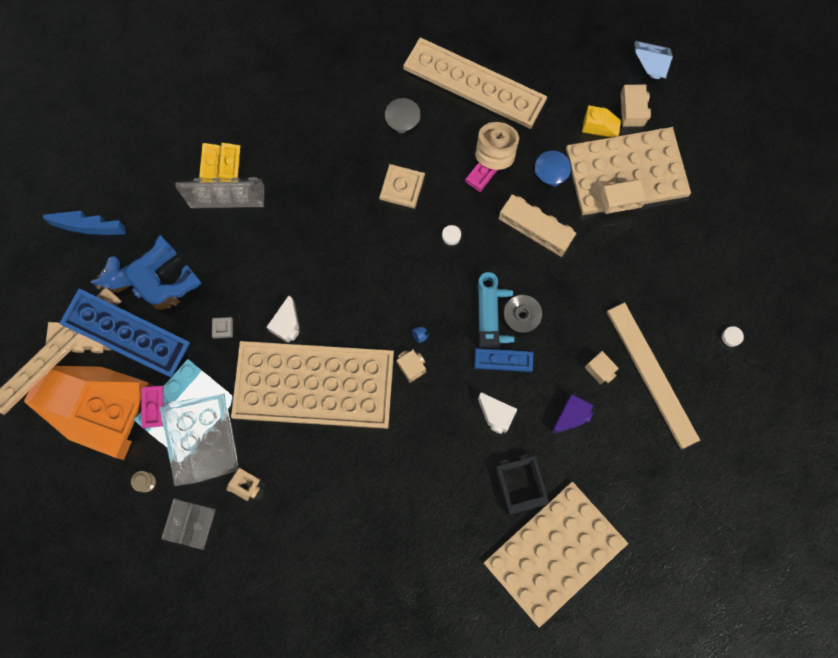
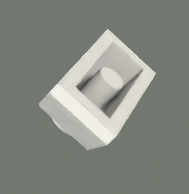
(285, 322)
(496, 413)

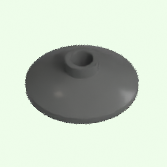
(526, 305)

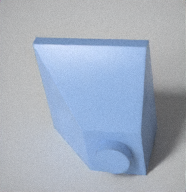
(654, 58)

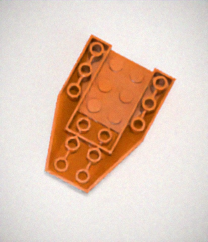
(89, 406)

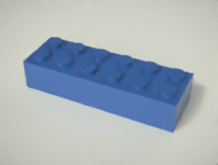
(124, 333)

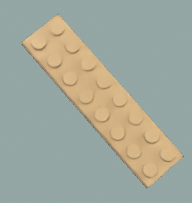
(475, 83)

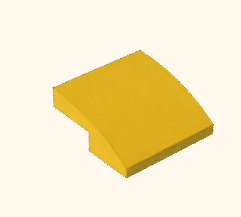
(219, 161)

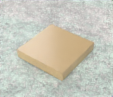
(402, 186)

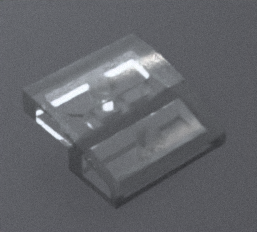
(188, 524)

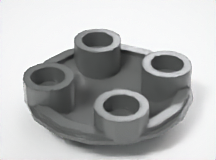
(402, 115)

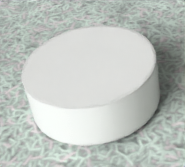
(451, 235)
(732, 336)

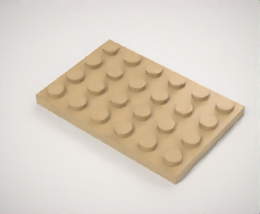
(638, 156)
(555, 554)

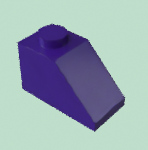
(573, 414)

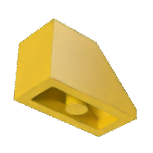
(601, 122)

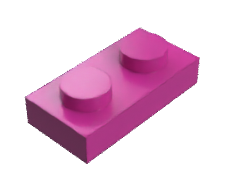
(480, 176)
(151, 402)

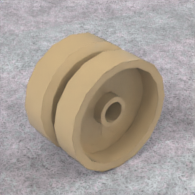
(497, 145)

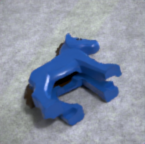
(144, 278)

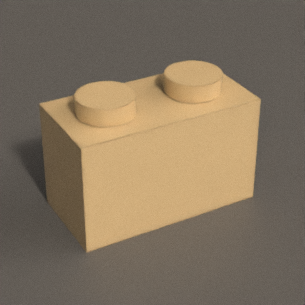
(634, 105)
(623, 196)

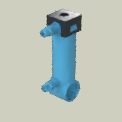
(488, 313)

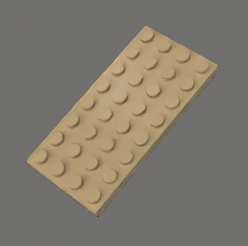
(313, 385)

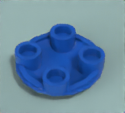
(552, 167)

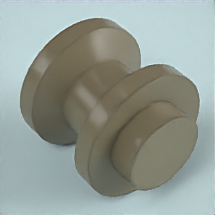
(143, 481)

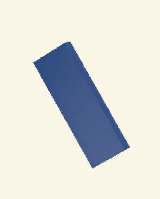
(503, 360)

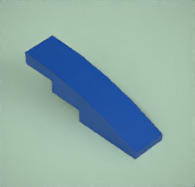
(79, 222)

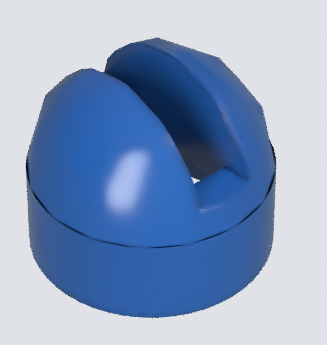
(419, 334)

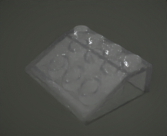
(222, 193)
(199, 438)

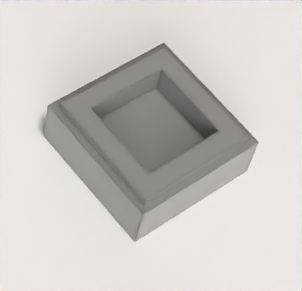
(222, 327)

